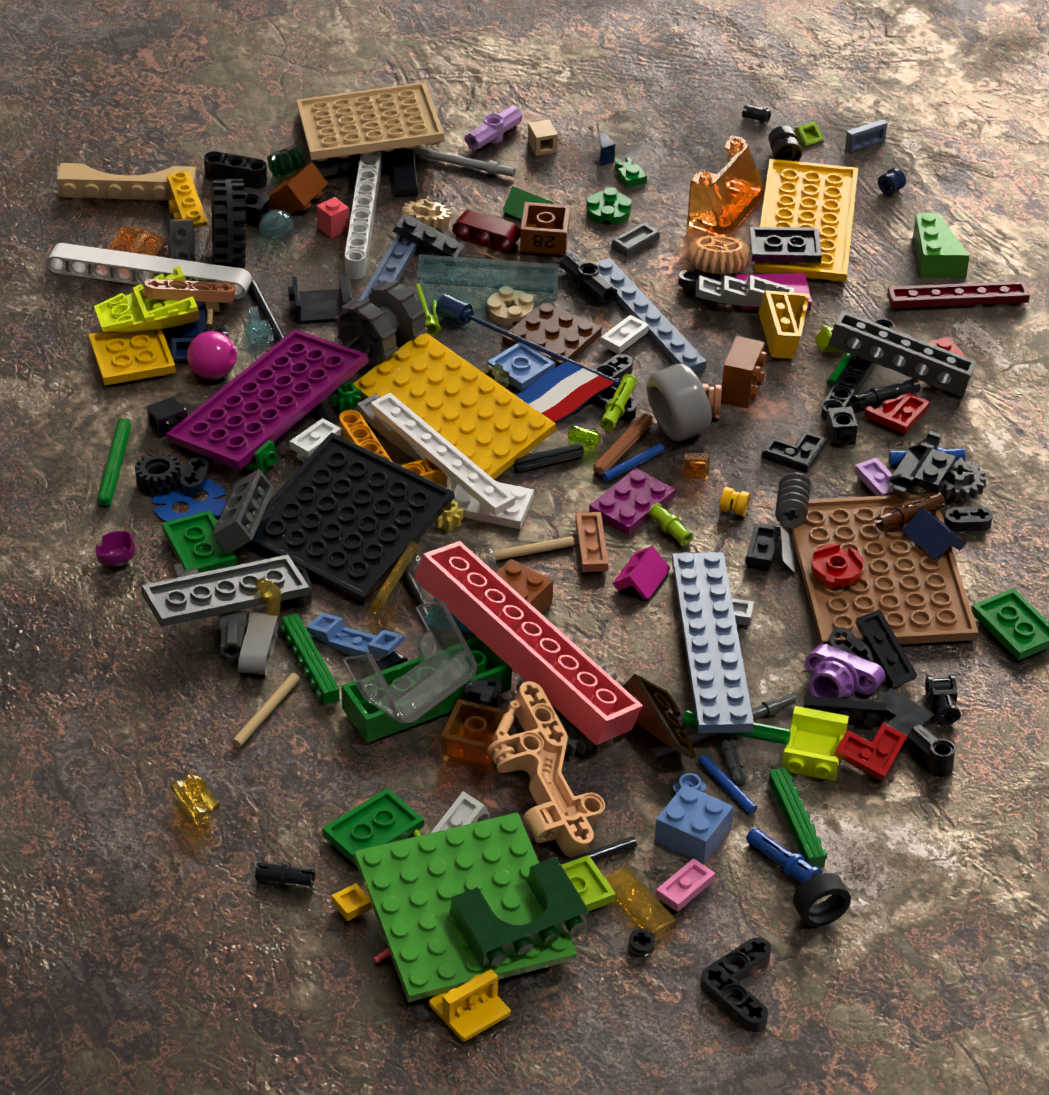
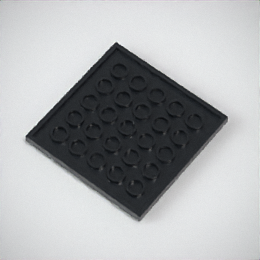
(349, 516)

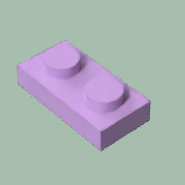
(875, 476)

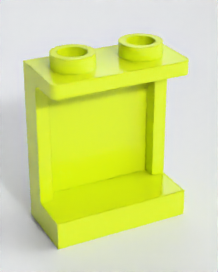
(814, 742)

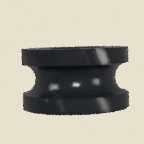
(648, 940)

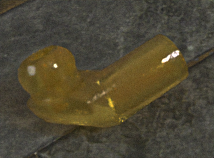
(271, 594)

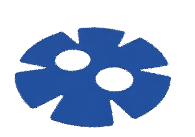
(215, 505)

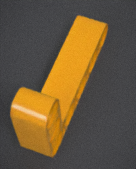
(357, 431)

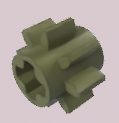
(497, 374)

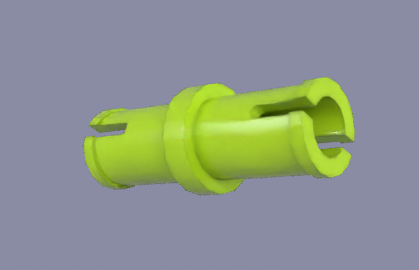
(670, 524)

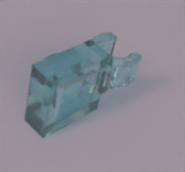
(256, 330)

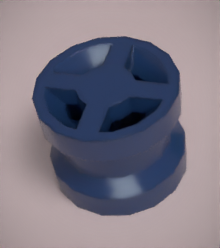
(891, 181)

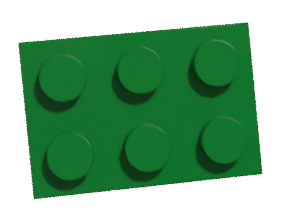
(194, 543)
(1014, 623)
(372, 824)

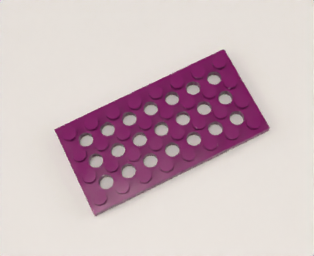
(267, 398)

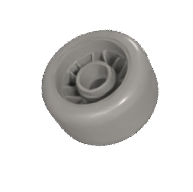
(679, 402)

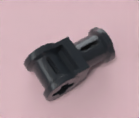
(943, 696)

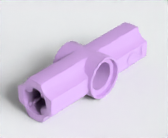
(493, 128)

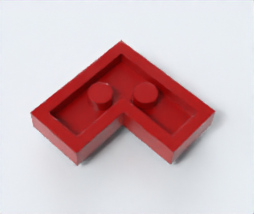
(872, 757)

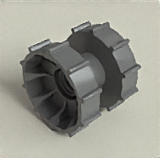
(381, 321)

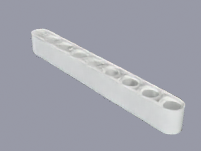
(363, 215)
(138, 268)

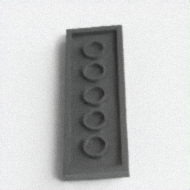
(221, 590)

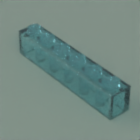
(488, 273)

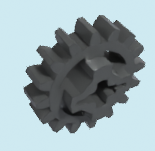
(963, 481)

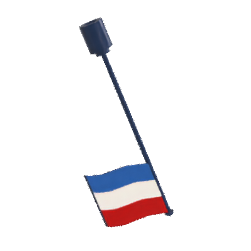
(557, 391)

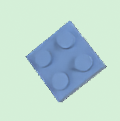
(523, 364)

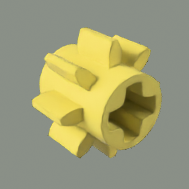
(450, 517)

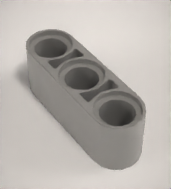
(258, 644)

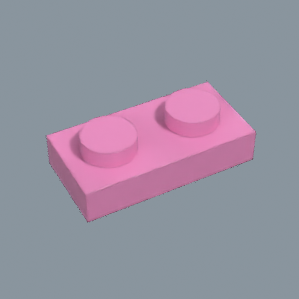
(685, 884)

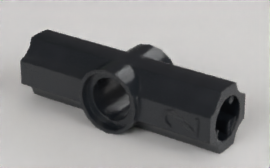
(588, 277)

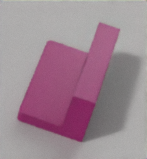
(643, 572)

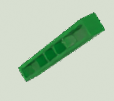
(310, 659)
(797, 818)

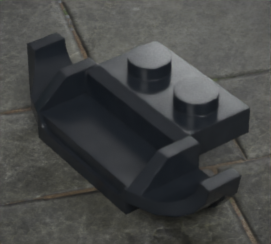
(922, 467)

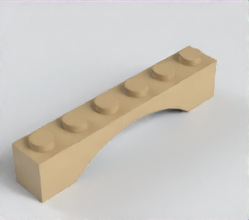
(81, 181)

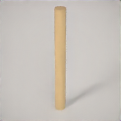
(532, 548)
(265, 710)

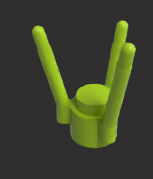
(431, 321)

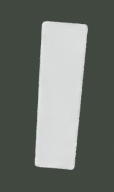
(787, 547)

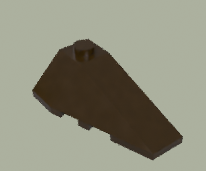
(660, 714)

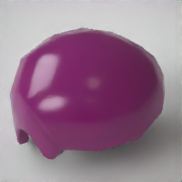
(116, 548)

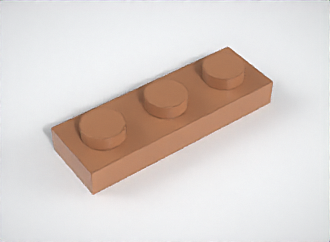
(591, 542)

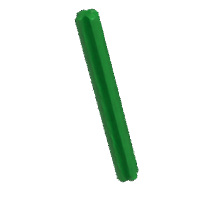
(114, 462)

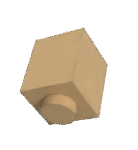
(542, 137)

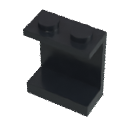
(319, 305)

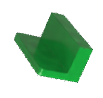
(516, 199)

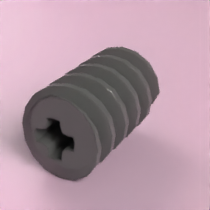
(793, 499)

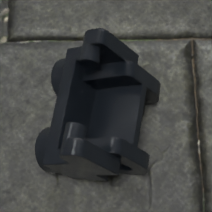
(481, 693)

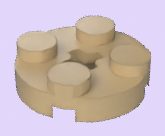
(519, 305)

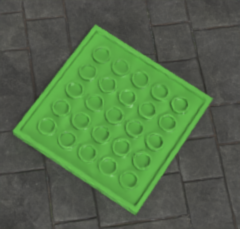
(413, 892)

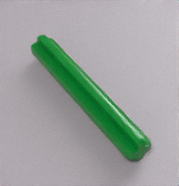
(760, 731)

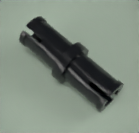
(285, 874)

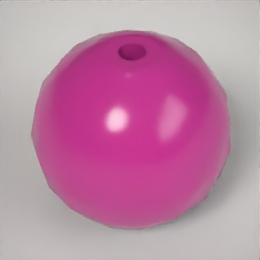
(211, 355)

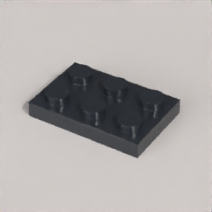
(785, 244)

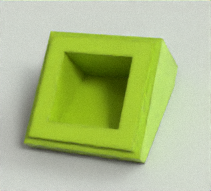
(809, 134)
(823, 339)

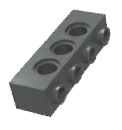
(243, 511)

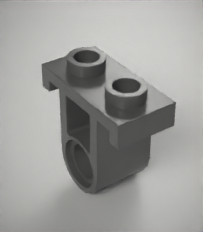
(182, 239)

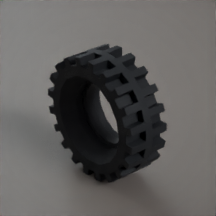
(228, 222)

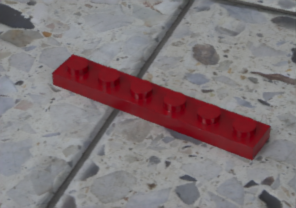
(958, 294)

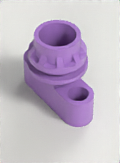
(841, 673)

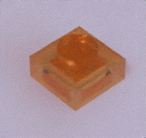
(696, 465)

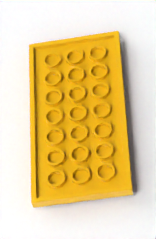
(811, 198)
(459, 403)

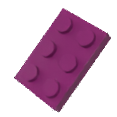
(630, 499)

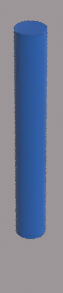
(632, 462)
(727, 784)

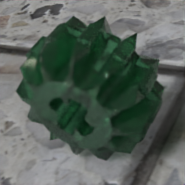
(286, 161)

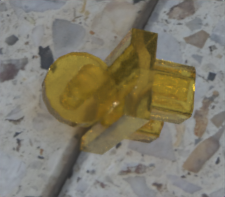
(195, 797)

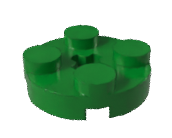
(608, 206)

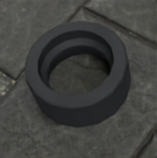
(815, 889)

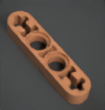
(184, 289)

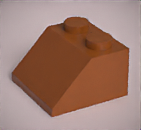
(298, 190)

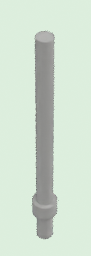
(491, 167)

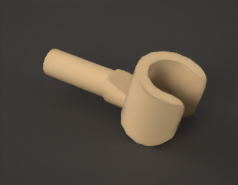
(211, 307)

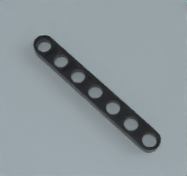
(850, 375)

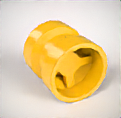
(734, 501)

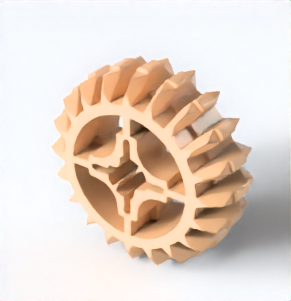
(718, 254)

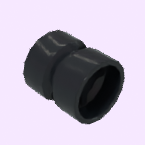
(785, 144)

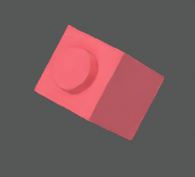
(333, 217)

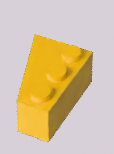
(783, 321)

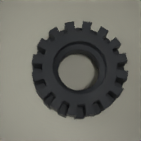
(158, 474)

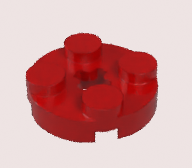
(846, 572)

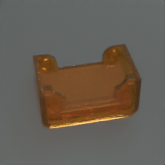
(725, 199)

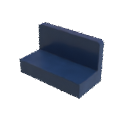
(932, 534)

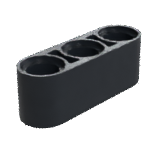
(230, 166)

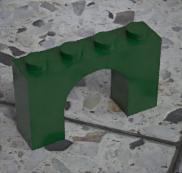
(497, 940)

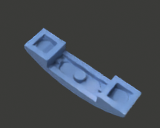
(333, 633)

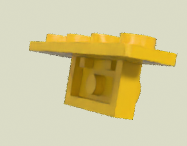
(185, 200)

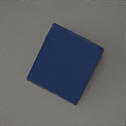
(607, 150)
(180, 349)

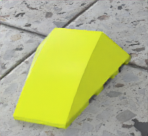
(141, 313)

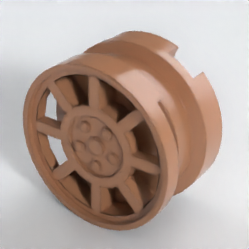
(714, 397)

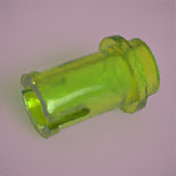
(588, 437)

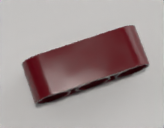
(486, 231)

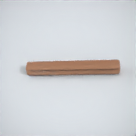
(623, 443)

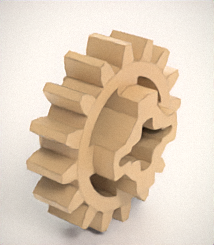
(428, 213)

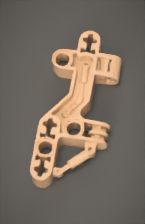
(541, 755)

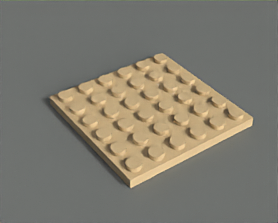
(369, 121)

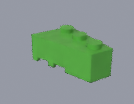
(938, 248)

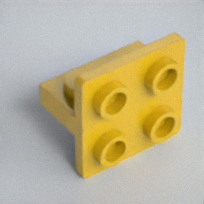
(471, 1006)

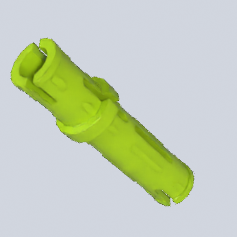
(615, 408)

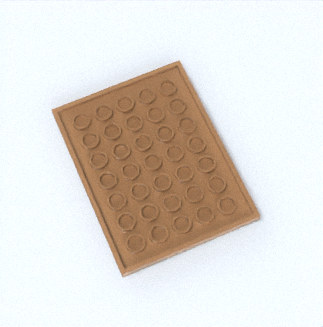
(914, 592)

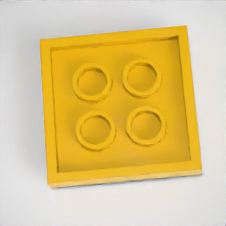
(131, 355)

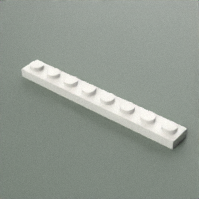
(443, 454)

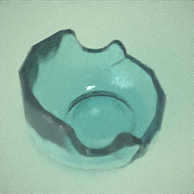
(276, 225)

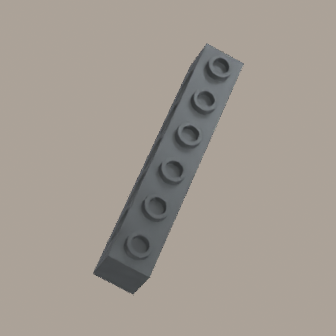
(902, 353)

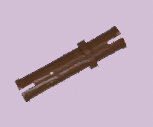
(902, 514)

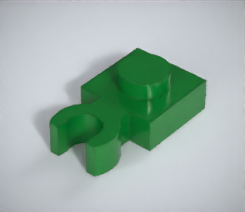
(630, 174)

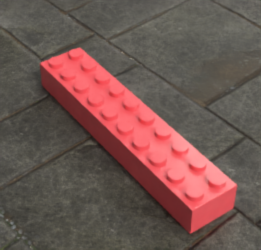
(528, 642)

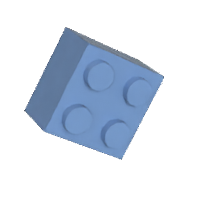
(693, 824)

